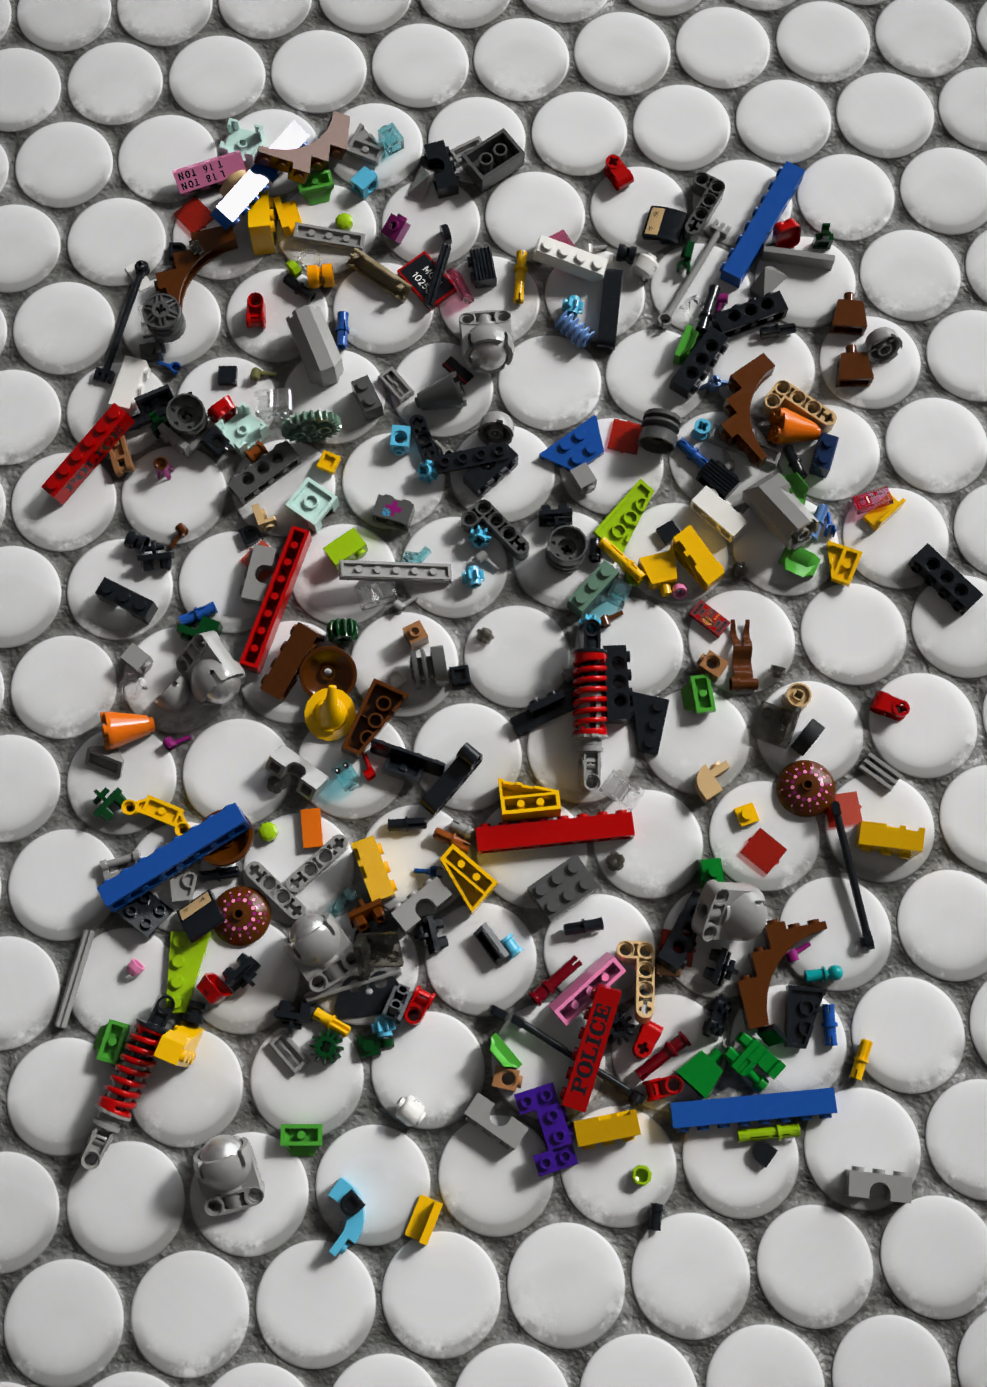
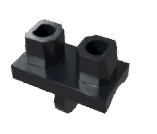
(555, 517)
(147, 560)
(428, 934)
(722, 958)
(243, 974)
(397, 1003)
(284, 1013)

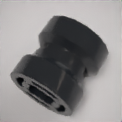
(626, 253)
(136, 541)
(195, 1013)

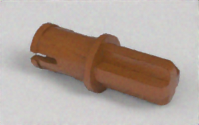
(449, 838)

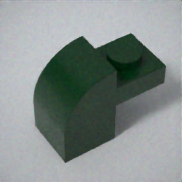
(206, 624)

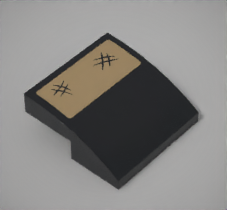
(664, 225)
(200, 916)

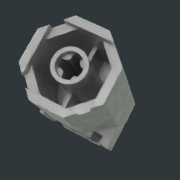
(315, 345)
(781, 510)

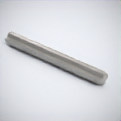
(74, 978)
(312, 997)

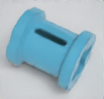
(704, 426)
(511, 946)

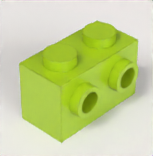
(346, 547)

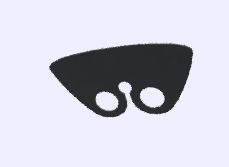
(360, 1004)

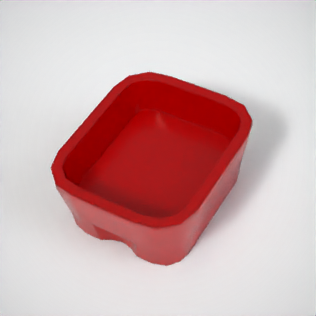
(786, 234)
(222, 409)
(213, 988)

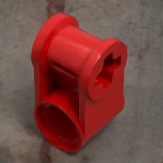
(617, 172)
(255, 314)
(887, 705)
(419, 1004)
(648, 1036)
(661, 1087)

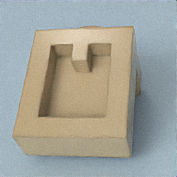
(264, 523)

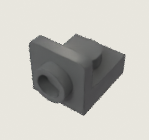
(152, 351)

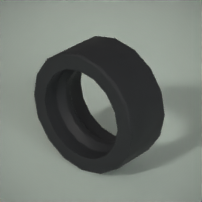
(807, 737)

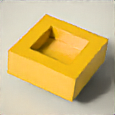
(328, 462)
(746, 815)

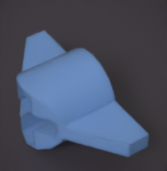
(714, 384)

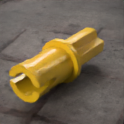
(331, 1022)
(861, 1059)

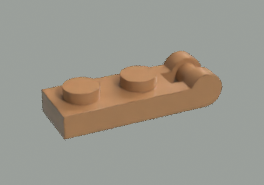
(121, 453)

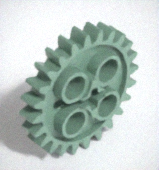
(310, 426)

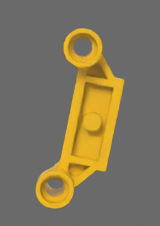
(159, 811)

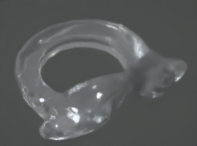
(298, 259)
(686, 306)
(141, 685)

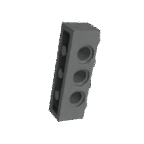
(245, 493)

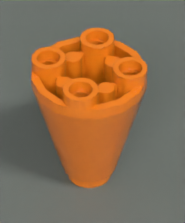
(791, 427)
(124, 728)

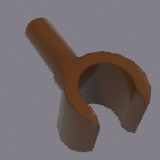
(182, 532)
(605, 619)

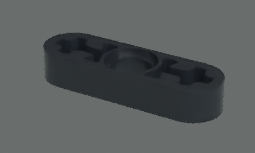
(424, 432)

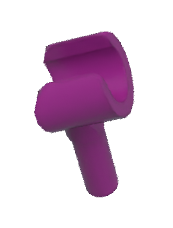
(722, 299)
(170, 744)
(792, 954)

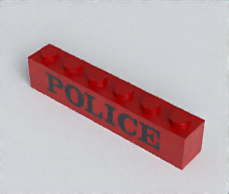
(88, 453)
(591, 1048)

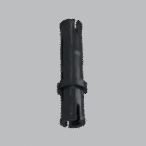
(705, 316)

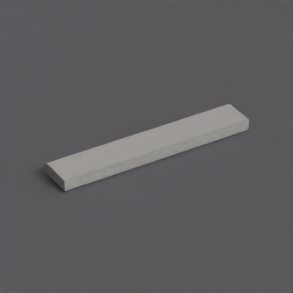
(395, 571)

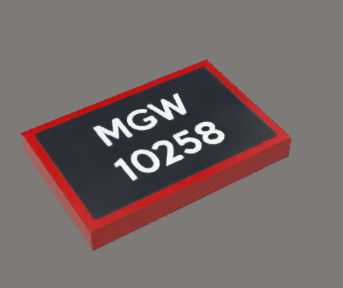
(419, 275)

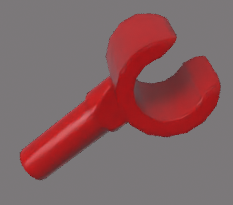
(369, 773)

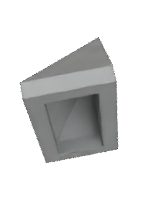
(422, 183)
(767, 281)
(105, 760)

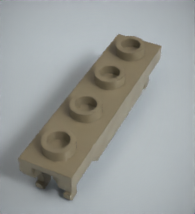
(379, 275)

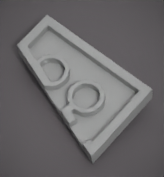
(184, 883)

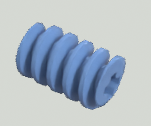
(574, 331)

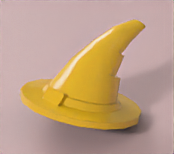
(329, 714)

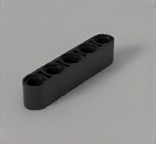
(609, 309)

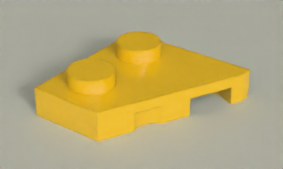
(842, 562)

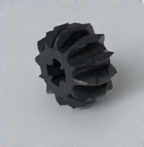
(625, 1025)

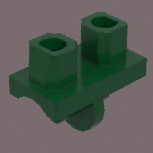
(103, 810)

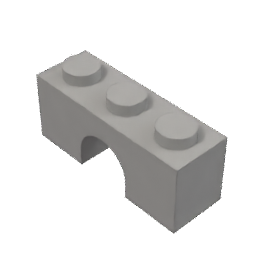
(260, 559)
(287, 762)
(433, 892)
(510, 1133)
(897, 1186)

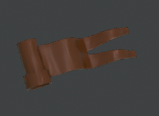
(741, 661)

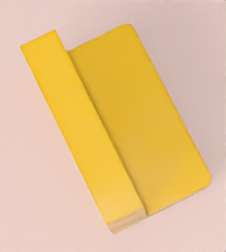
(287, 215)
(877, 517)
(423, 1219)

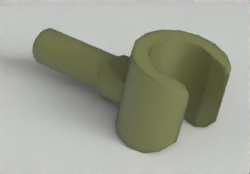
(256, 373)

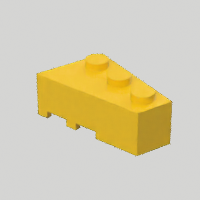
(261, 225)
(696, 558)
(527, 802)
(889, 840)
(374, 869)
(468, 878)
(179, 1045)
(606, 1129)

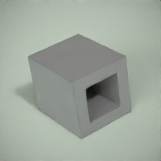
(583, 479)
(137, 659)

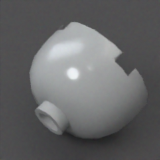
(882, 345)
(495, 428)
(175, 696)

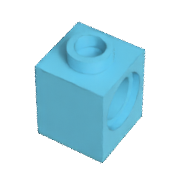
(364, 182)
(400, 432)

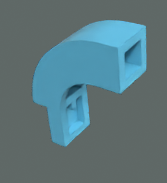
(354, 1223)

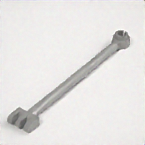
(718, 231)

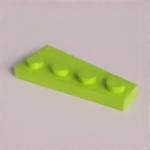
(625, 516)
(184, 968)

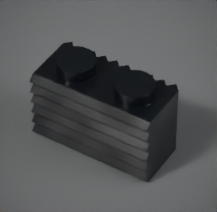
(482, 267)
(718, 478)

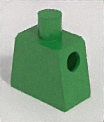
(708, 870)
(701, 1072)

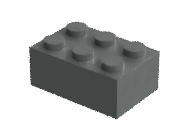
(493, 160)
(562, 888)

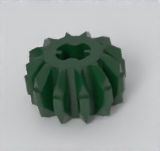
(342, 630)
(320, 1044)

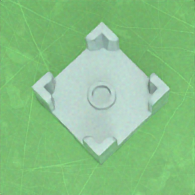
(243, 140)
(243, 429)
(312, 503)

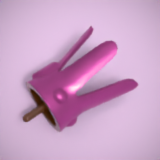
(162, 465)

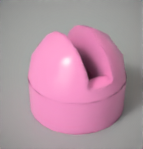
(679, 595)
(135, 967)

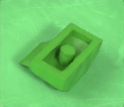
(317, 187)
(686, 345)
(798, 486)
(799, 561)
(698, 695)
(111, 1041)
(503, 1053)
(301, 1138)

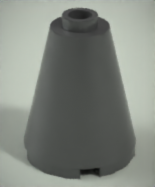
(442, 394)

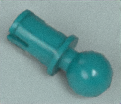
(834, 973)

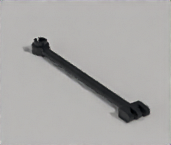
(105, 371)
(867, 940)
(634, 1096)

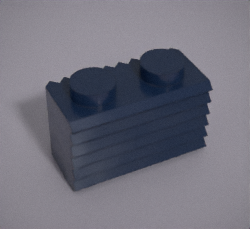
(823, 455)

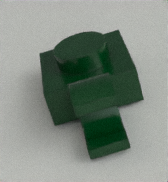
(824, 239)
(686, 254)
(156, 422)
(371, 1045)

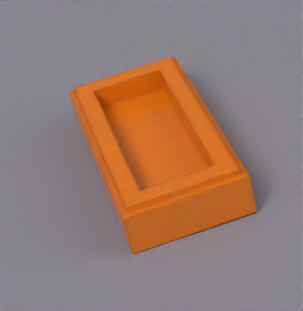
(311, 828)

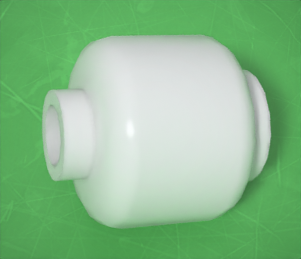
(645, 266)
(409, 1111)

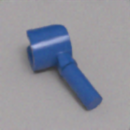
(170, 366)
(830, 528)
(432, 871)

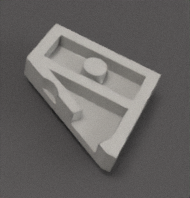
(365, 146)

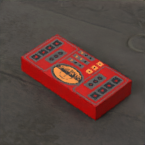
(709, 618)

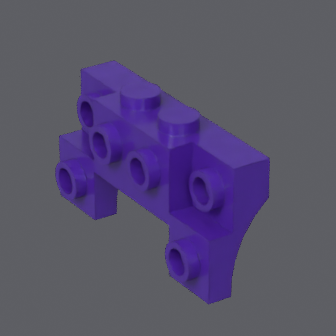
(553, 1126)

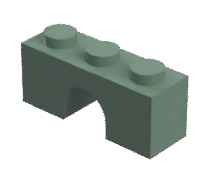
(588, 592)

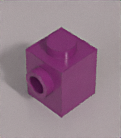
(396, 227)

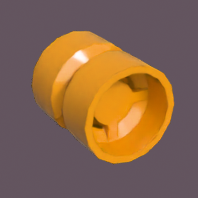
(320, 276)

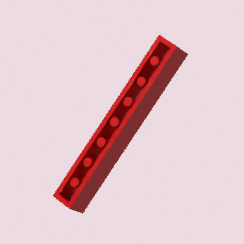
(275, 600)
(554, 832)

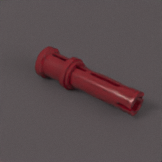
(548, 986)
(669, 1050)

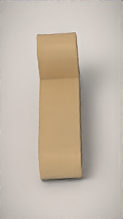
(806, 403)
(640, 981)

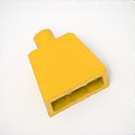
(659, 571)

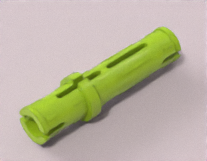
(764, 1133)

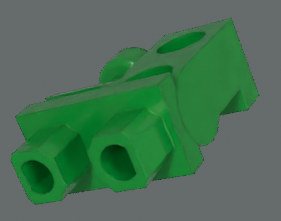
(748, 1056)

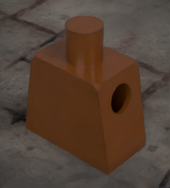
(849, 316)
(853, 368)

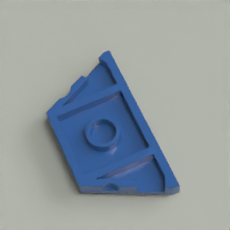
(576, 447)

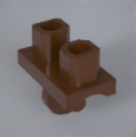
(365, 912)

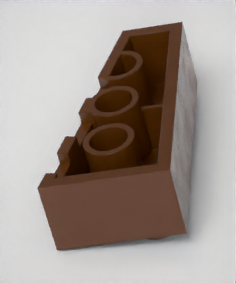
(287, 665)
(374, 714)

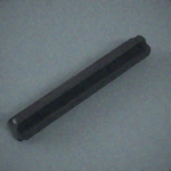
(437, 275)

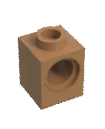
(415, 635)
(719, 662)
(497, 1079)

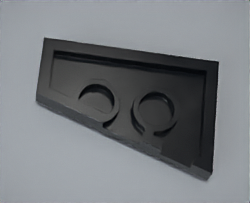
(649, 721)
(800, 1014)

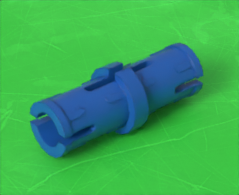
(342, 329)
(691, 453)
(196, 614)
(829, 1024)

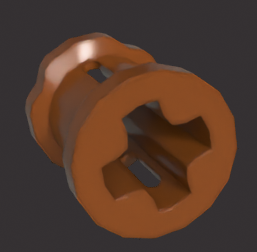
(255, 452)

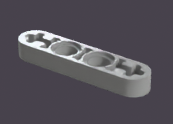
(315, 861)
(276, 890)

